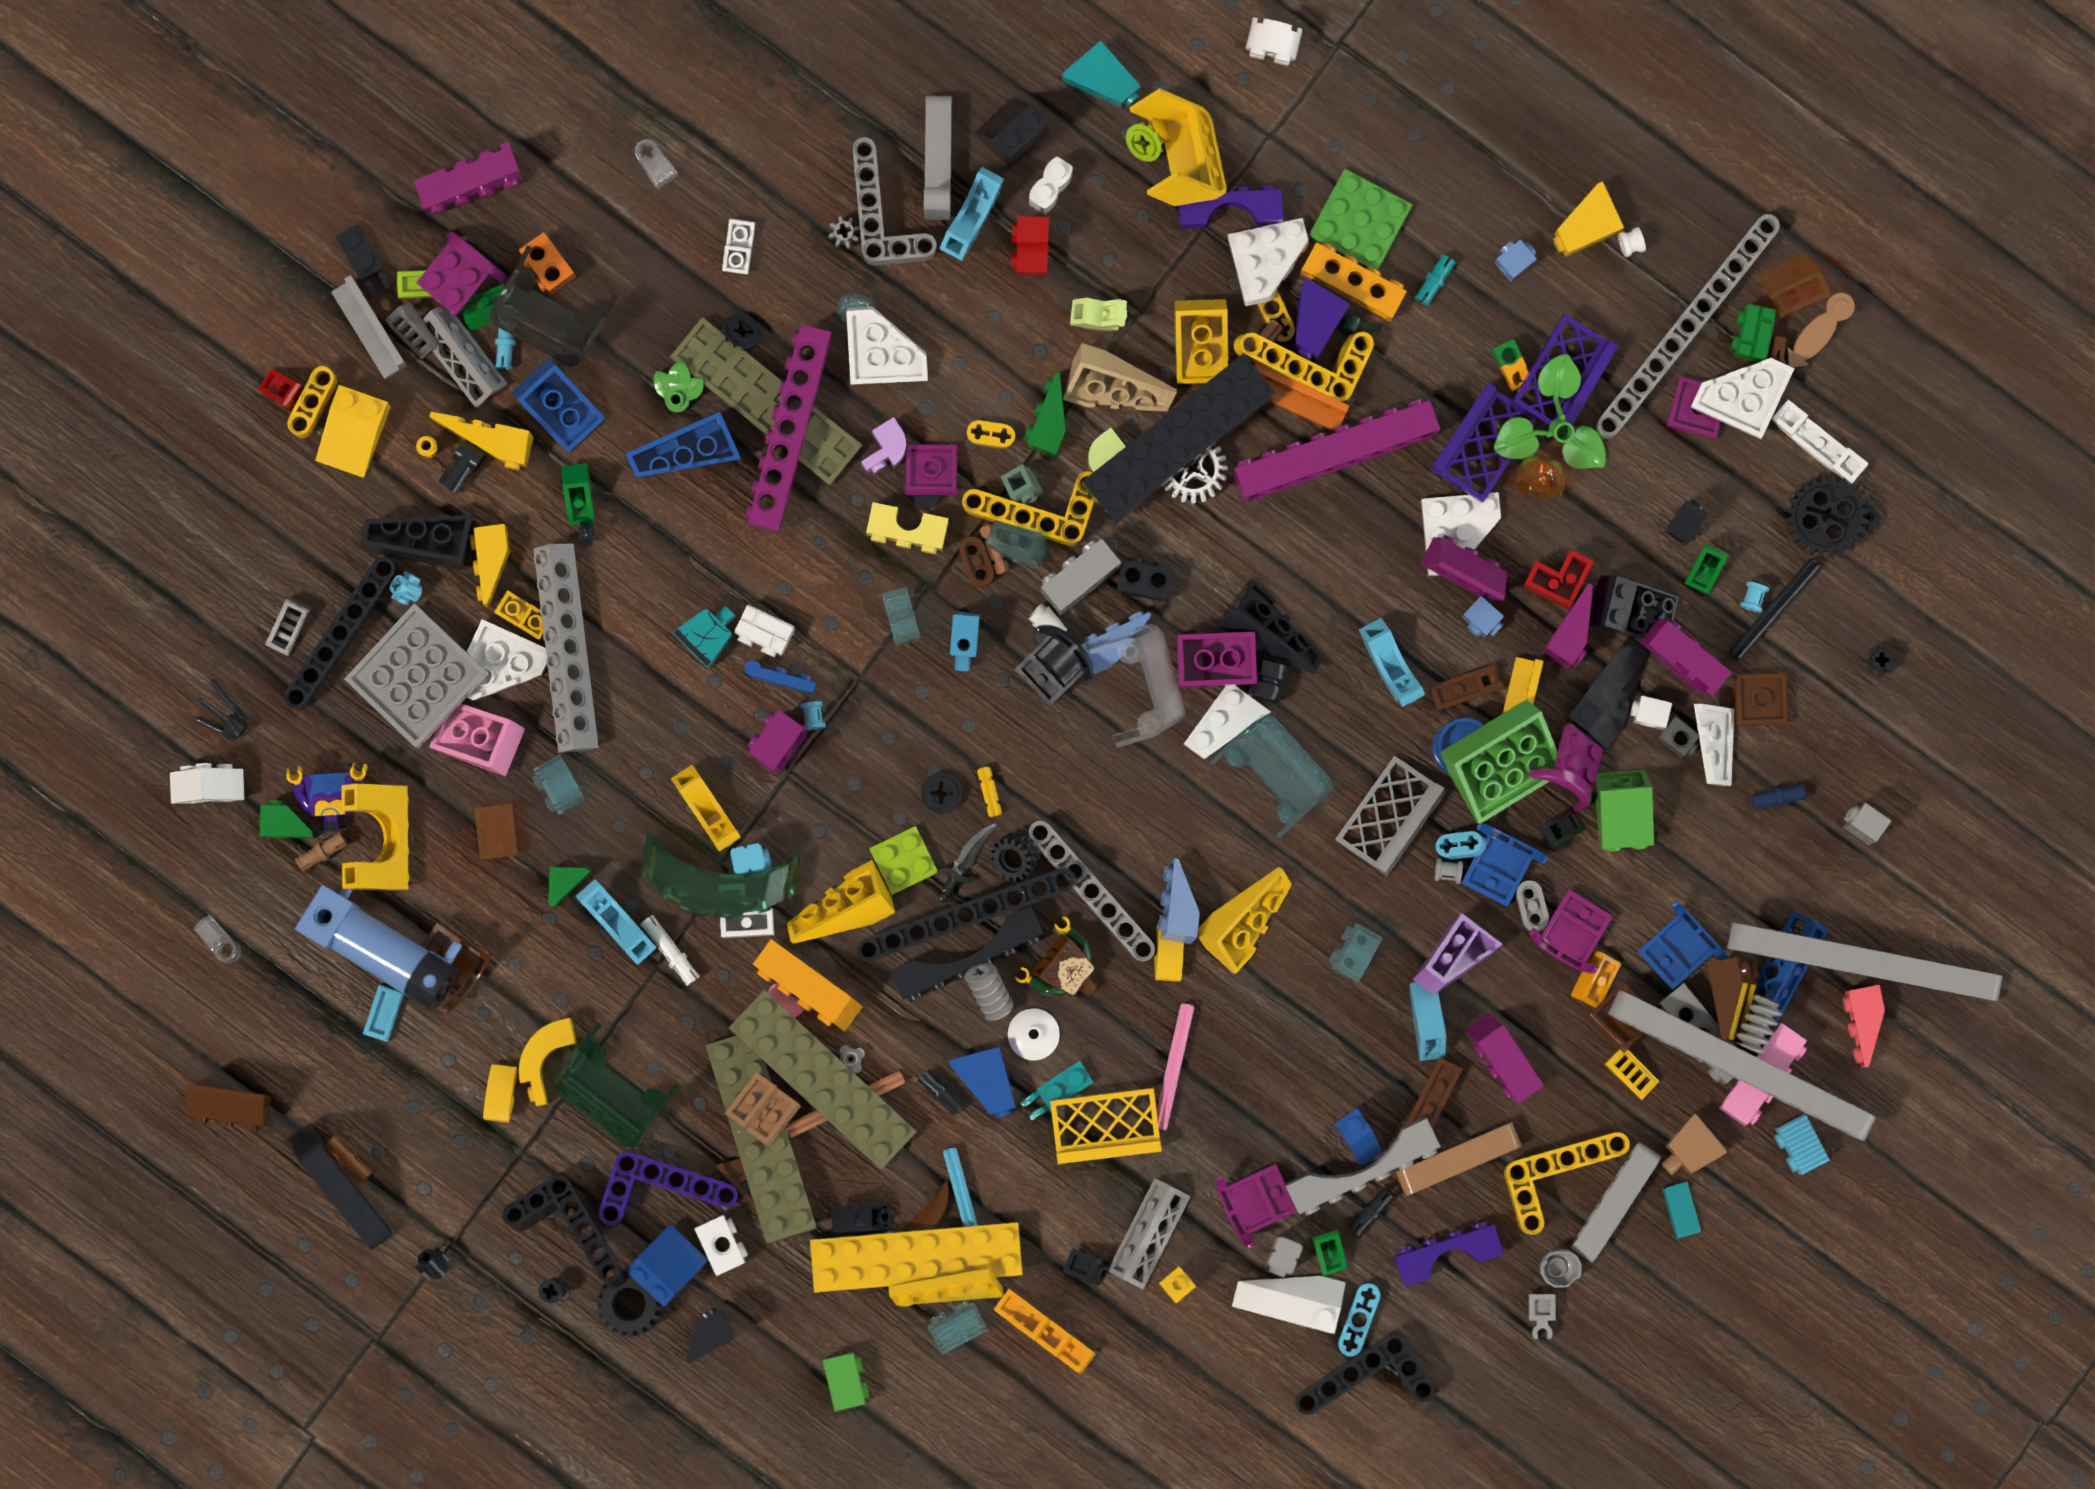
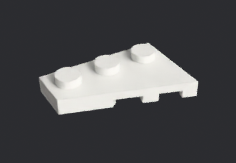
(1224, 721)
(1716, 741)

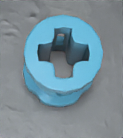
(1754, 597)
(812, 715)

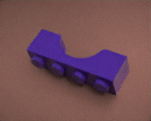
(1261, 204)
(1416, 1264)

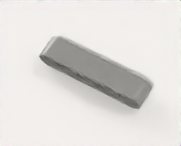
(1615, 1202)

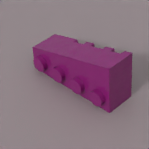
(468, 180)

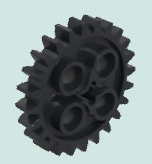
(1837, 496)

